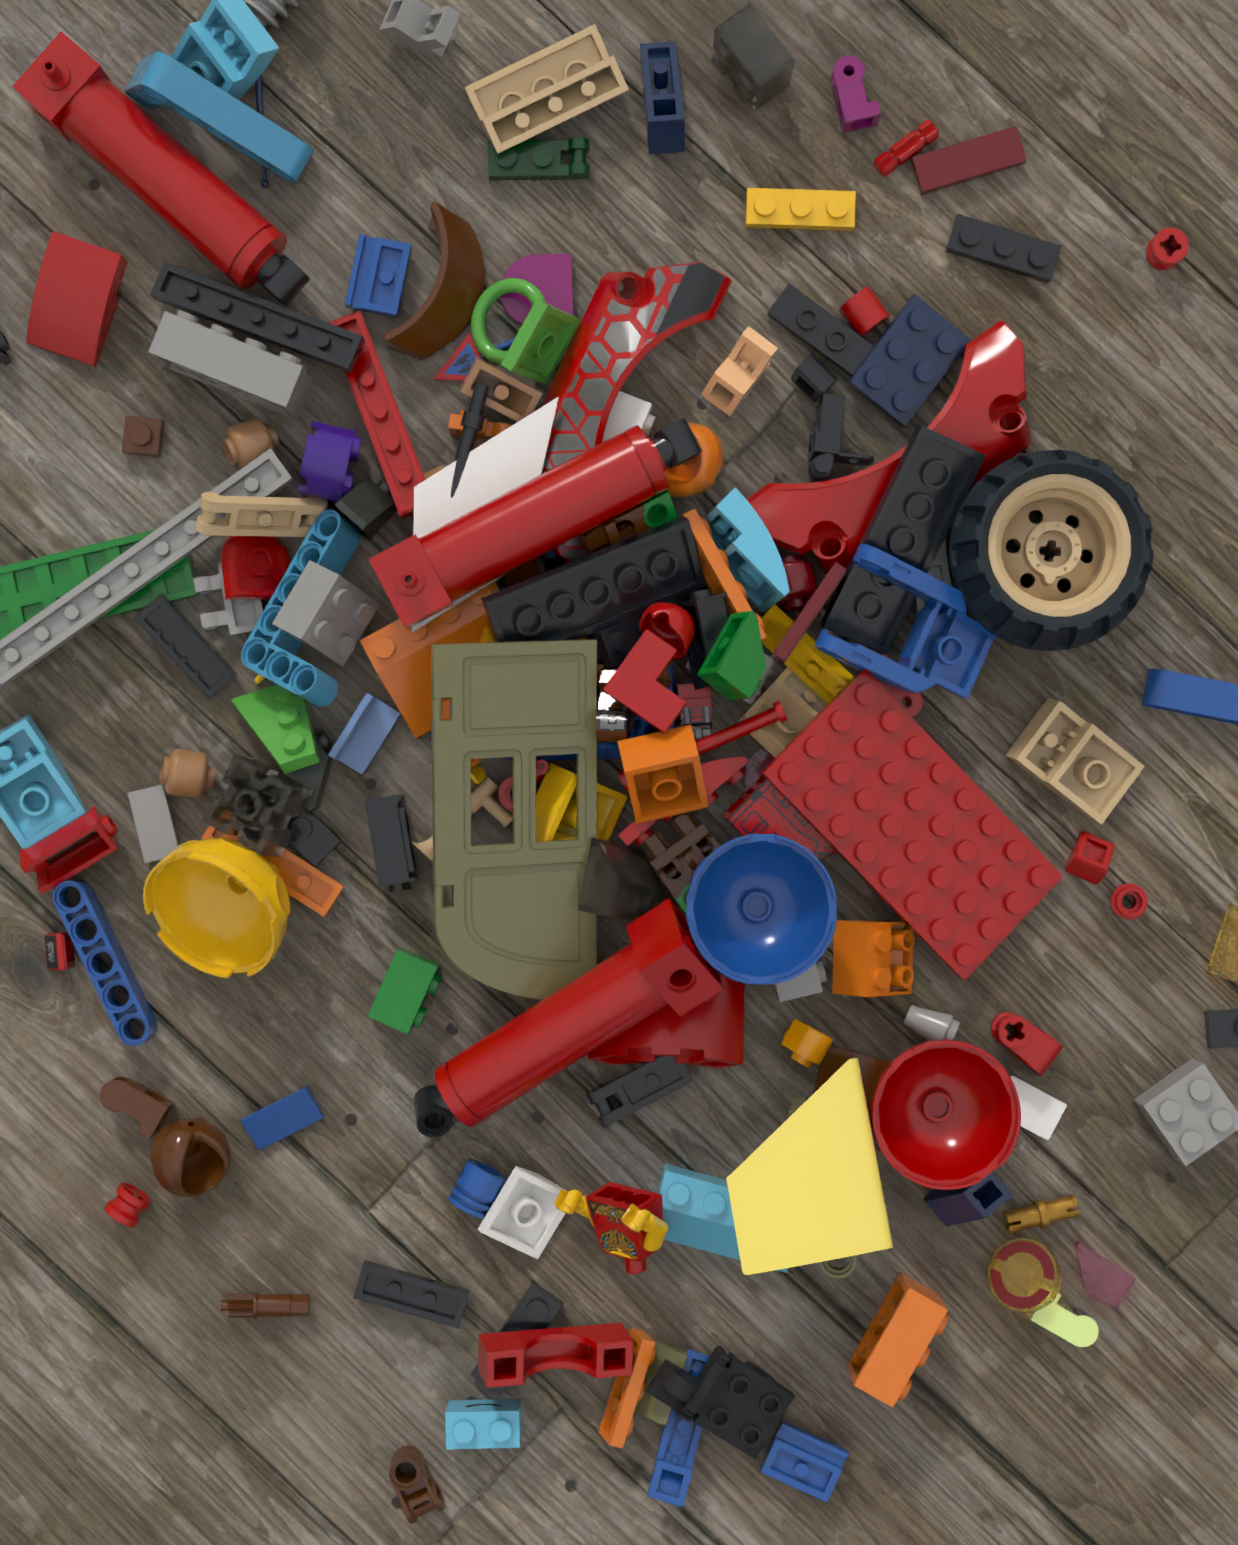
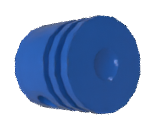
(477, 1188)

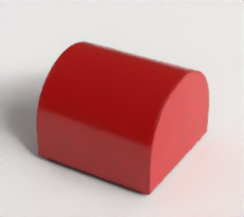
(864, 312)

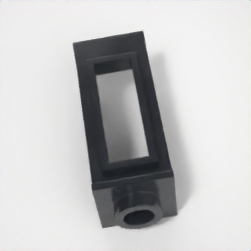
(709, 617)
(391, 842)

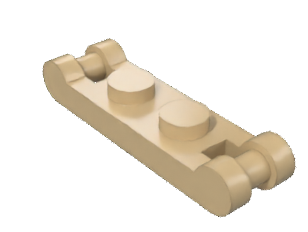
(258, 515)

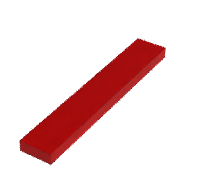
(383, 419)

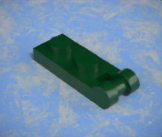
(540, 160)

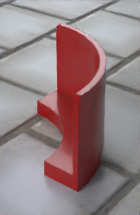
(702, 1037)

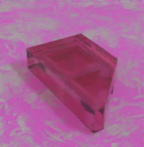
(1103, 1276)

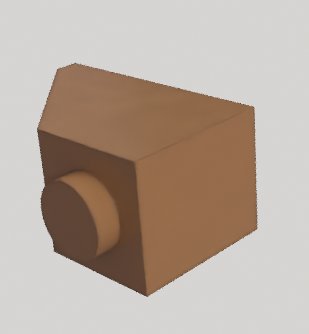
(505, 393)

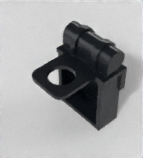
(826, 439)

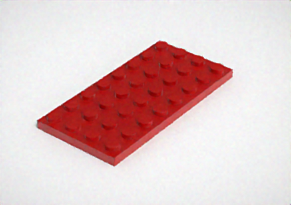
(912, 824)

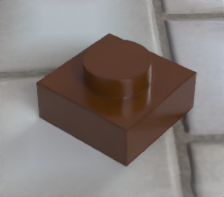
(143, 436)

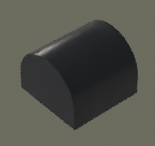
(813, 378)

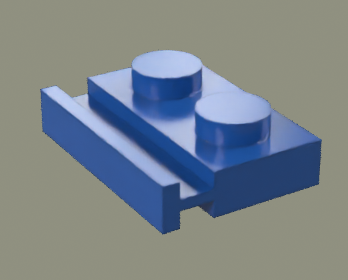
(378, 276)
(804, 1461)

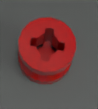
(1161, 255)
(127, 1204)

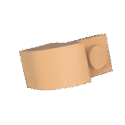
(739, 371)

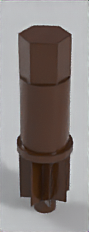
(266, 1305)

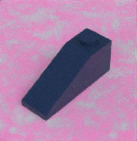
(662, 98)

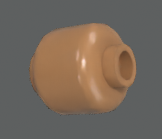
(248, 441)
(186, 773)

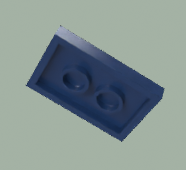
(908, 360)

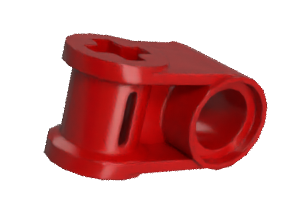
(1029, 1043)

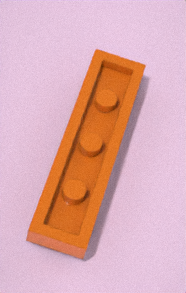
(716, 569)
(300, 877)

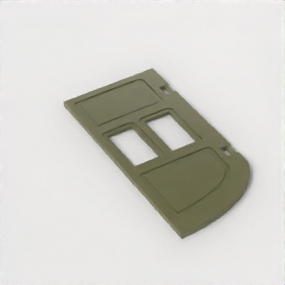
(517, 901)

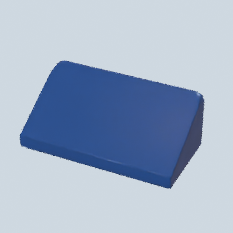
(282, 1117)

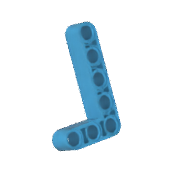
(168, 82)
(271, 650)

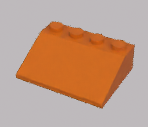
(404, 656)

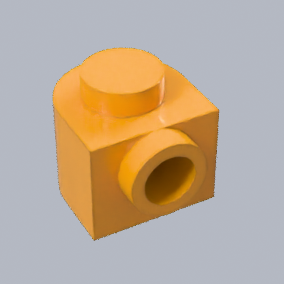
(807, 1043)

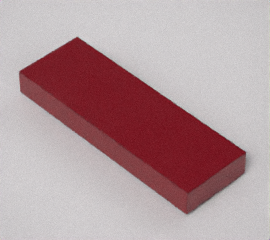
(968, 160)
(808, 613)

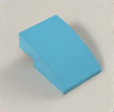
(227, 46)
(749, 550)
(33, 785)

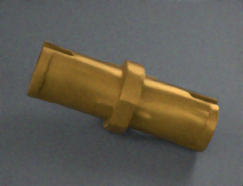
(1040, 1213)

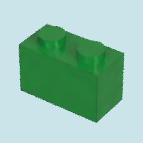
(405, 990)

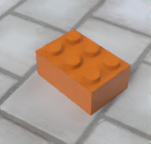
(897, 1340)

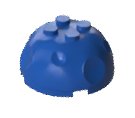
(761, 909)

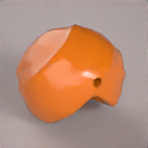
(701, 471)

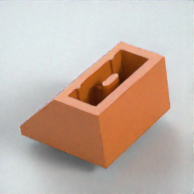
(872, 958)

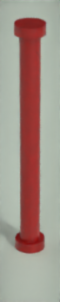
(733, 732)

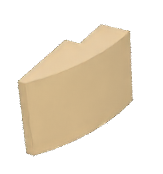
(1075, 760)

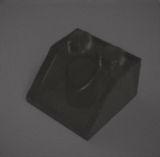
(619, 882)

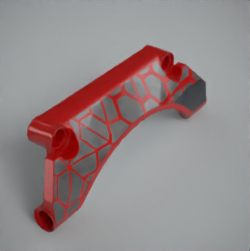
(610, 344)

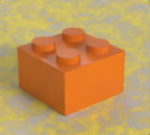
(663, 774)

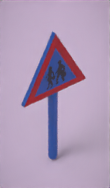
(462, 359)

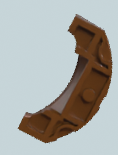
(454, 294)

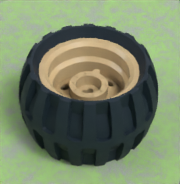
(1108, 526)

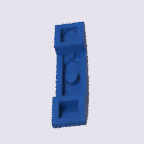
(677, 1449)

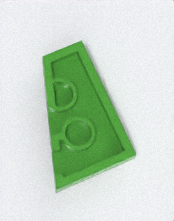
(282, 726)

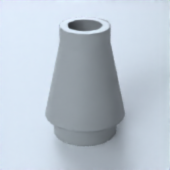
(931, 1024)

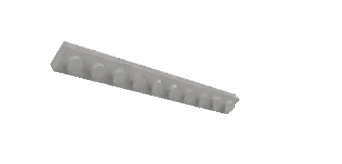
(129, 572)

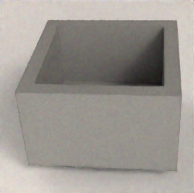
(326, 613)
(1188, 1111)

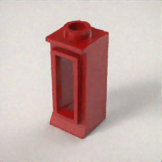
(76, 858)

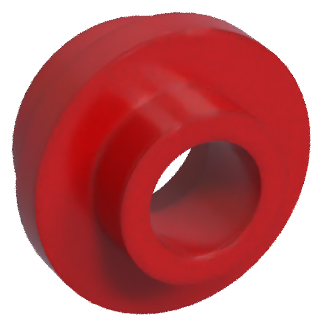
(1139, 905)

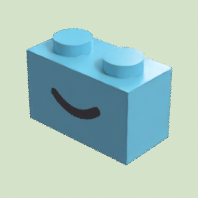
(483, 1424)

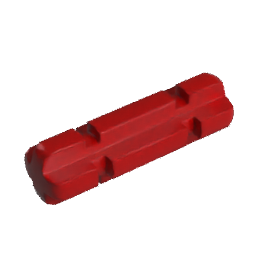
(906, 148)

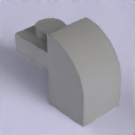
(421, 26)

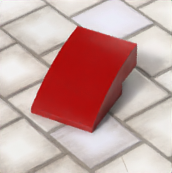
(75, 298)

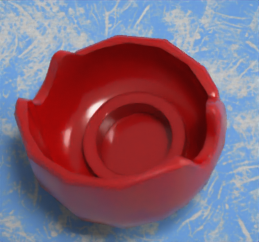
(670, 624)

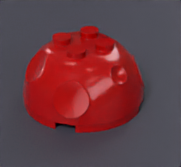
(945, 1114)

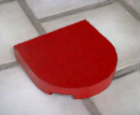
(253, 567)

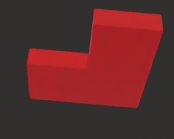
(637, 686)

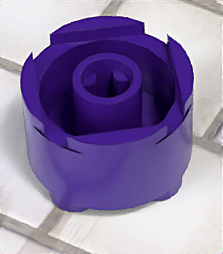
(328, 461)

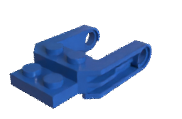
(942, 645)

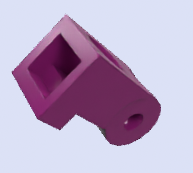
(850, 96)

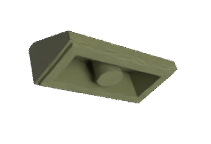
(649, 1405)

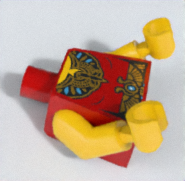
(624, 1220)

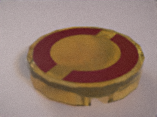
(1024, 1275)

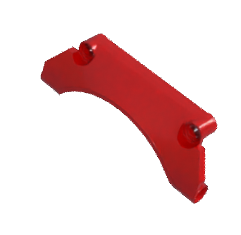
(979, 414)

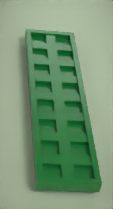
(39, 582)

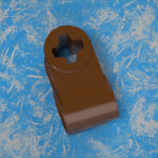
(417, 1490)

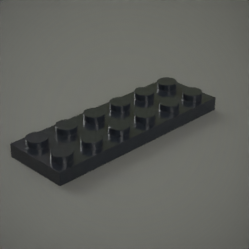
(910, 527)
(599, 587)

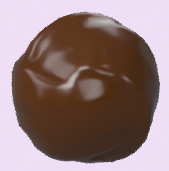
(190, 1157)

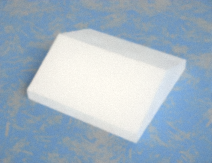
(524, 1212)

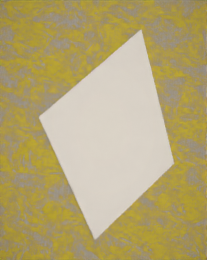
(489, 472)

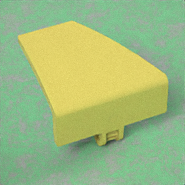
(812, 1184)

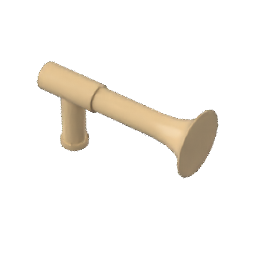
(479, 797)

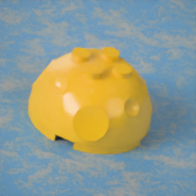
(218, 906)

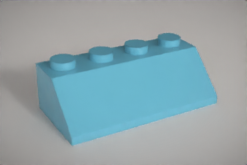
(698, 1211)

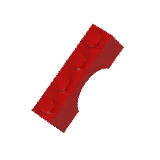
(592, 1349)

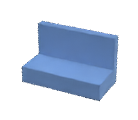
(365, 734)

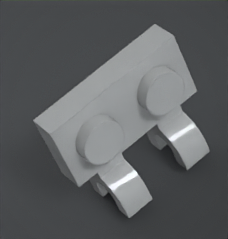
(238, 614)

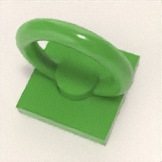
(540, 338)

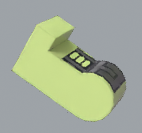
(1070, 1324)

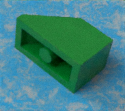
(736, 658)

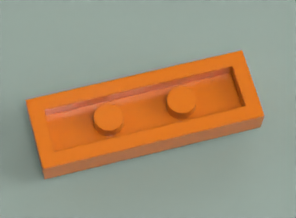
(626, 1391)

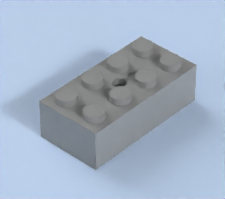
(231, 365)

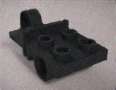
(725, 1398)

